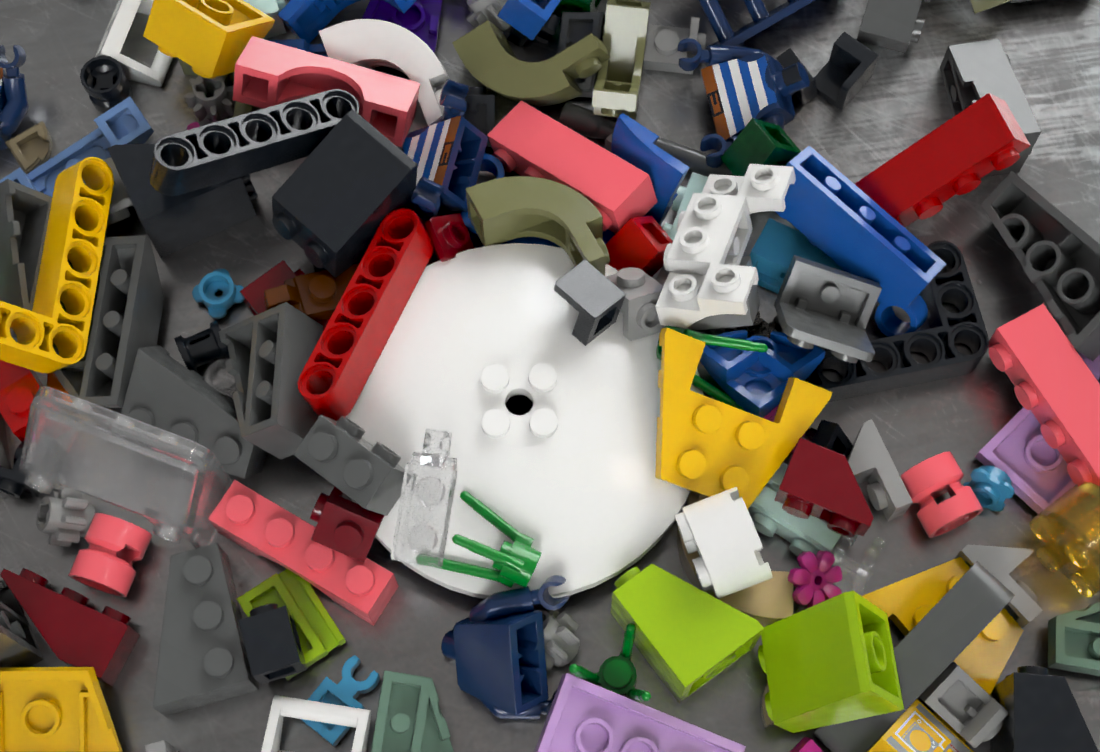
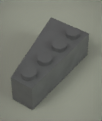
(1055, 257)

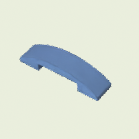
(116, 126)

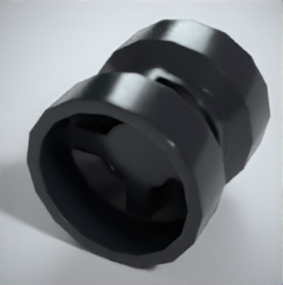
(105, 82)

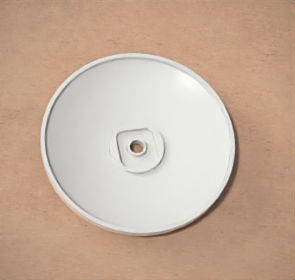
(566, 471)

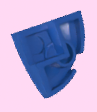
(637, 146)
(759, 378)

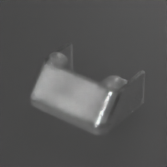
(123, 464)

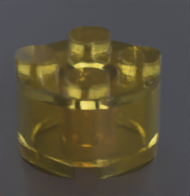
(1071, 537)

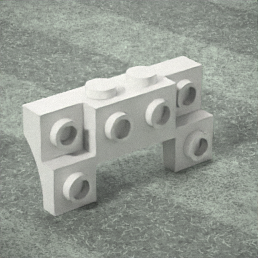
(711, 243)

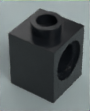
(272, 643)

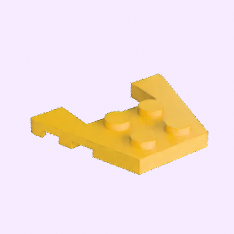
(718, 446)
(915, 596)
(54, 711)

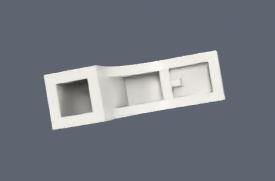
(386, 44)

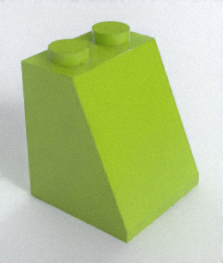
(681, 628)
(830, 665)

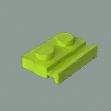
(313, 623)

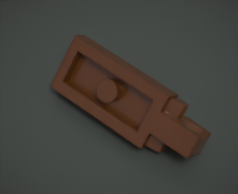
(311, 293)

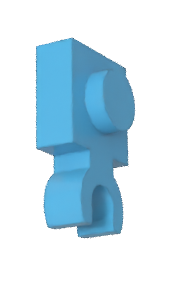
(341, 694)

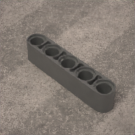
(928, 652)

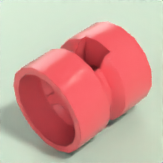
(932, 479)
(110, 555)

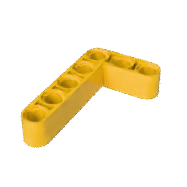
(57, 280)

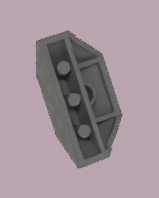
(122, 320)

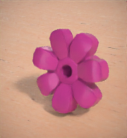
(815, 578)

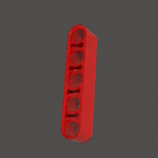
(366, 315)

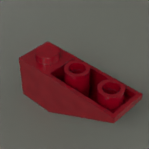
(72, 629)

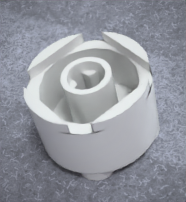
(725, 543)

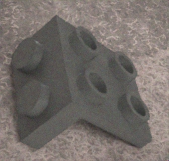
(827, 309)

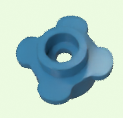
(209, 285)
(991, 487)

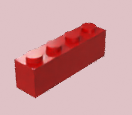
(947, 161)

